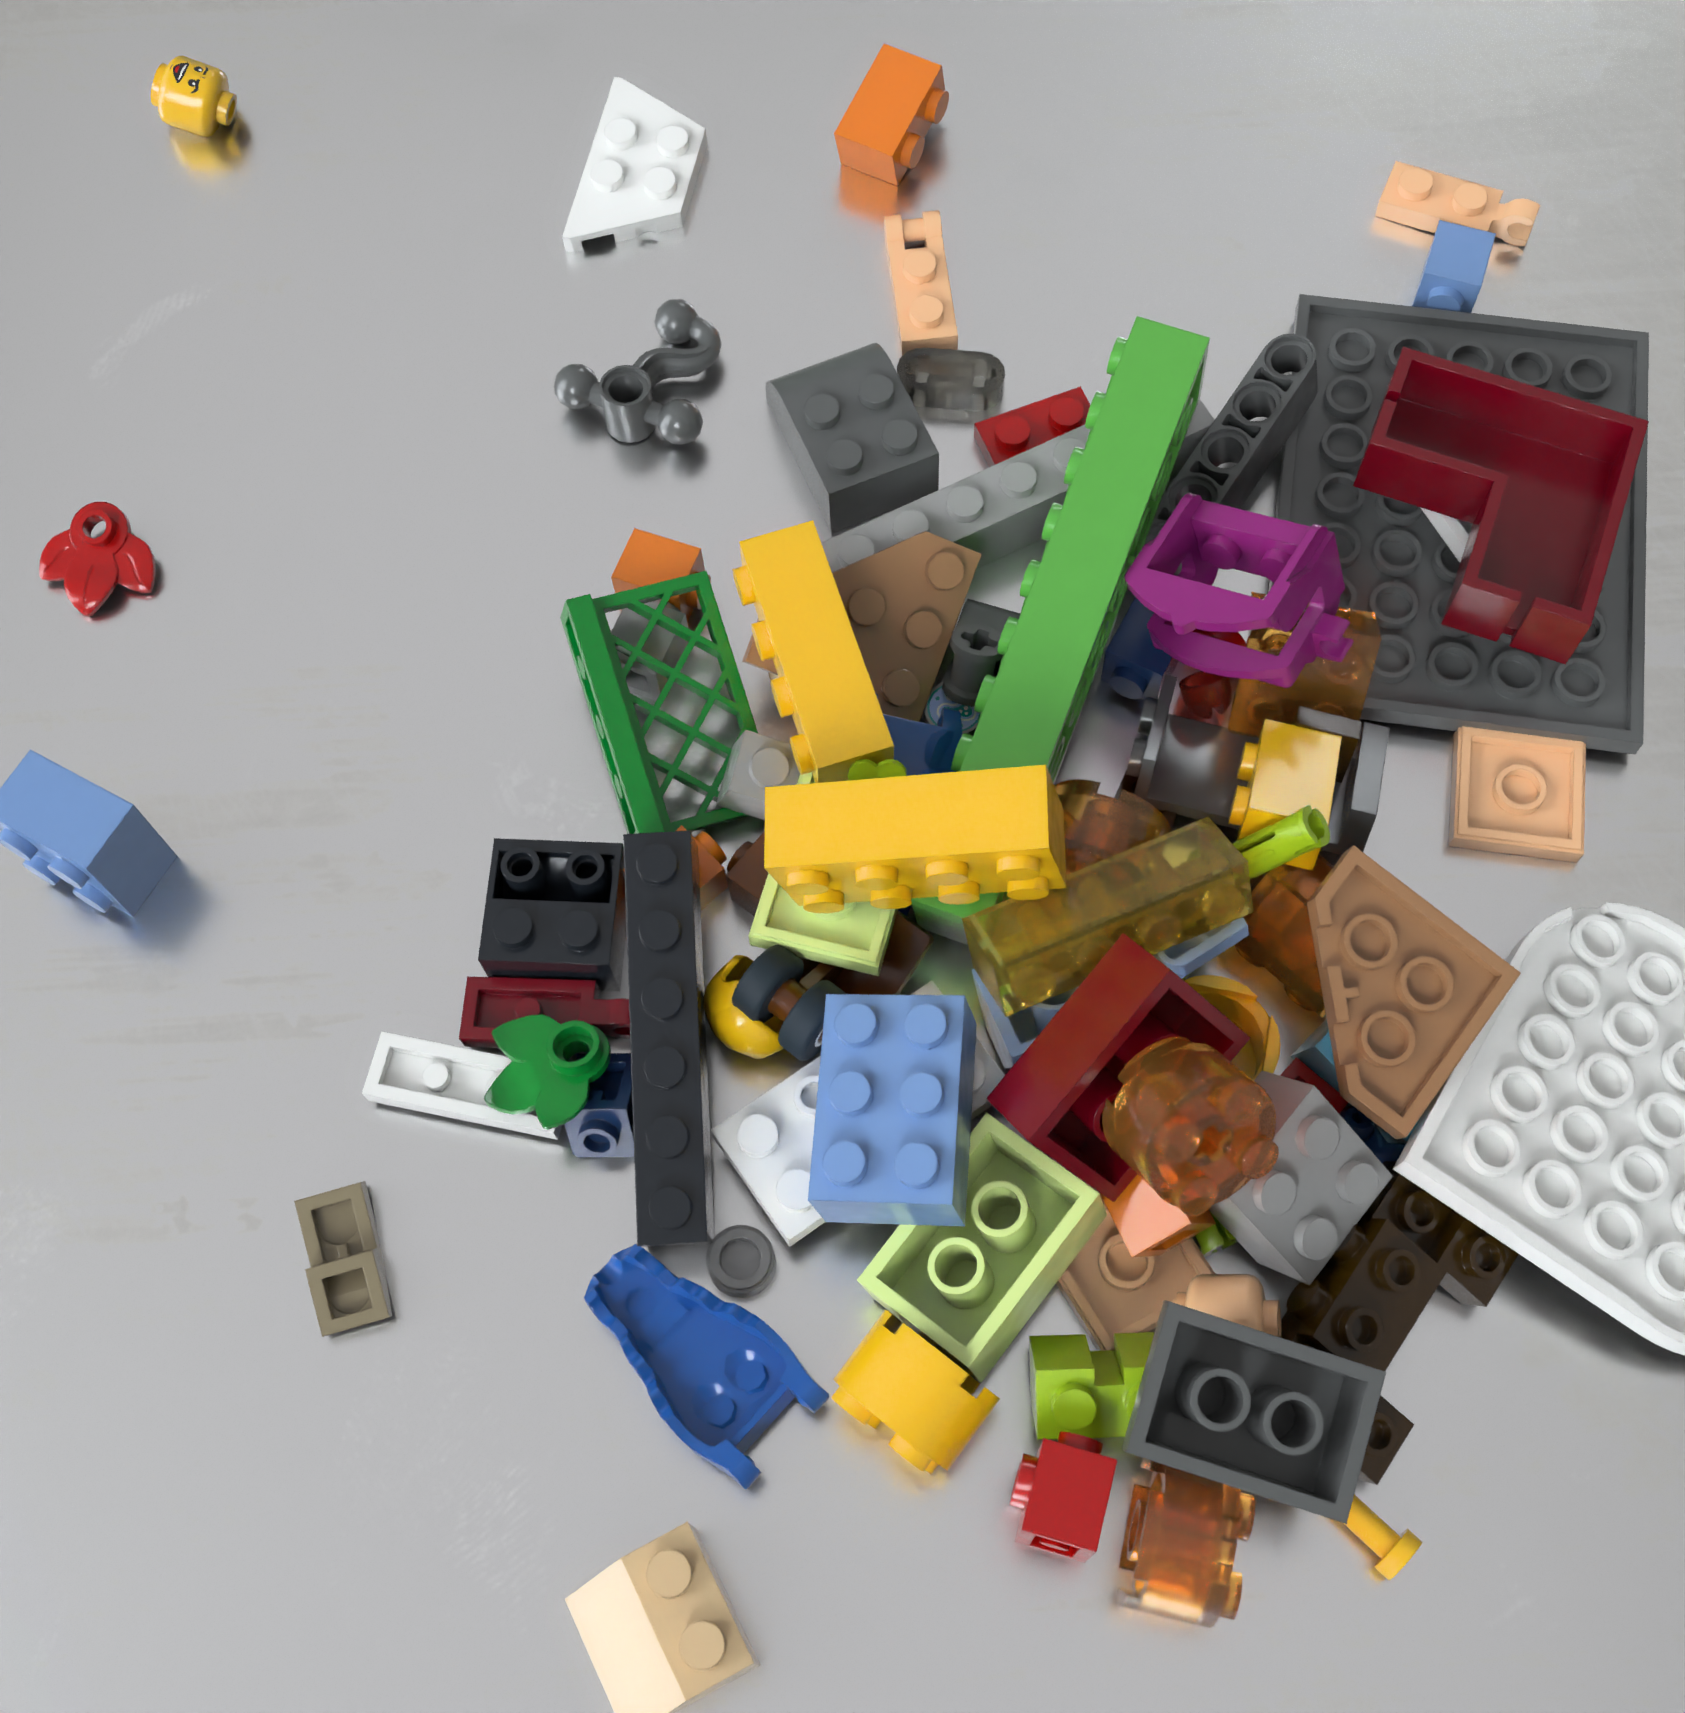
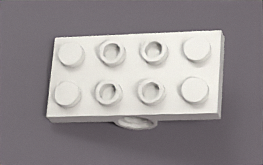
(774, 1140)

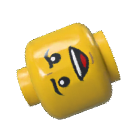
(193, 96)

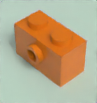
(892, 115)

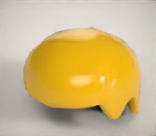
(730, 1023)

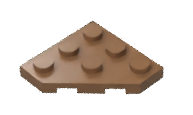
(902, 616)
(1397, 990)

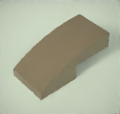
(344, 1259)

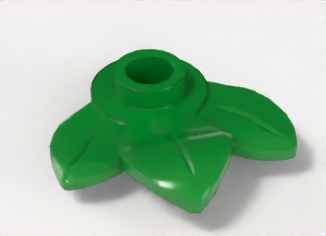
(540, 1068)

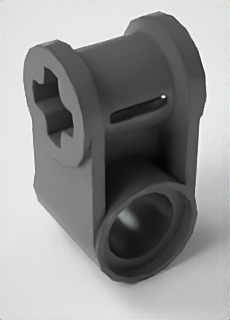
(975, 650)

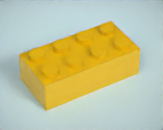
(916, 838)

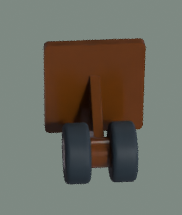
(797, 987)

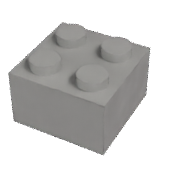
(1313, 1192)

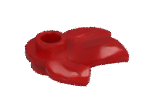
(97, 564)

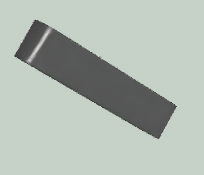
(1246, 442)

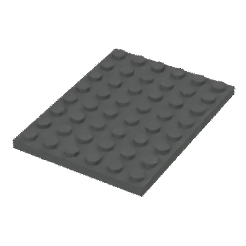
(1404, 568)

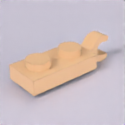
(1424, 197)

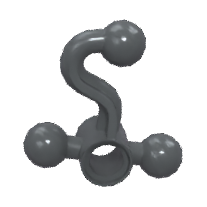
(627, 389)

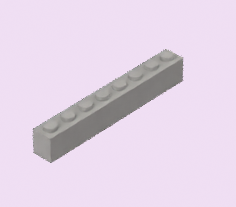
(991, 509)

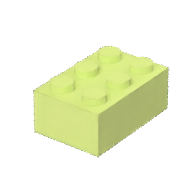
(983, 1281)

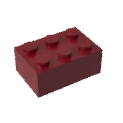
(1074, 1063)

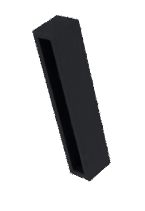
(668, 1040)

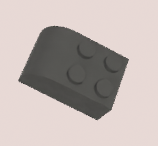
(855, 436)
(1254, 1411)

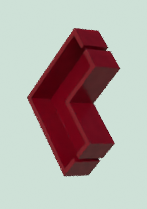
(1531, 476)

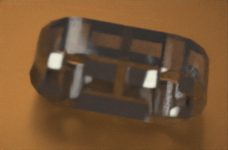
(952, 378)

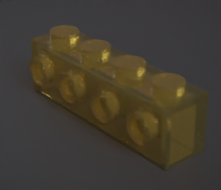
(1149, 892)

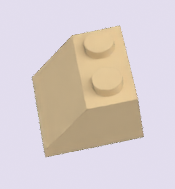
(661, 1626)

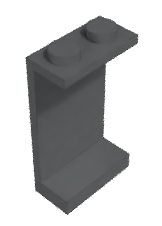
(1195, 767)

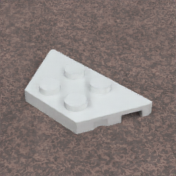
(636, 170)

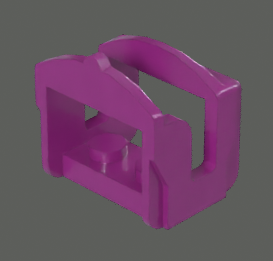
(1213, 536)

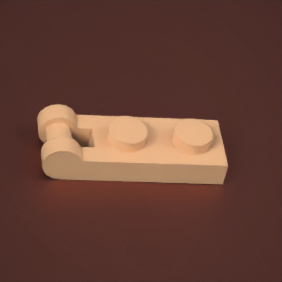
(920, 283)

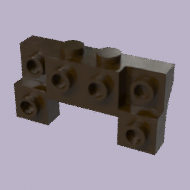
(1381, 1284)

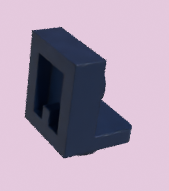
(606, 1120)

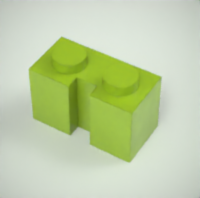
(1085, 1388)

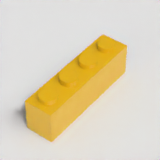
(813, 652)

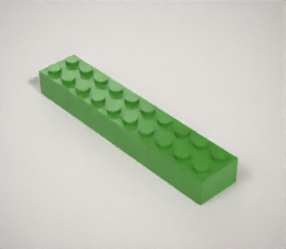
(1081, 580)

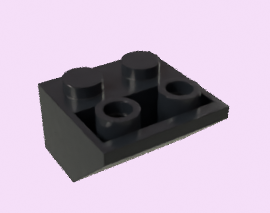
(555, 911)

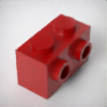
(1063, 1496)

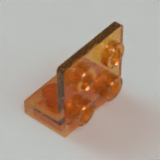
(1321, 685)

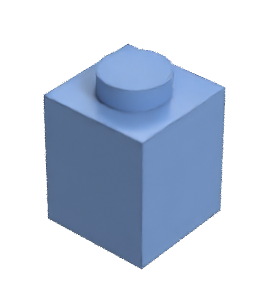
(1454, 268)

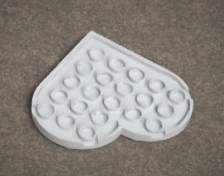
(1573, 1116)

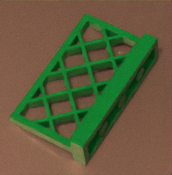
(614, 706)

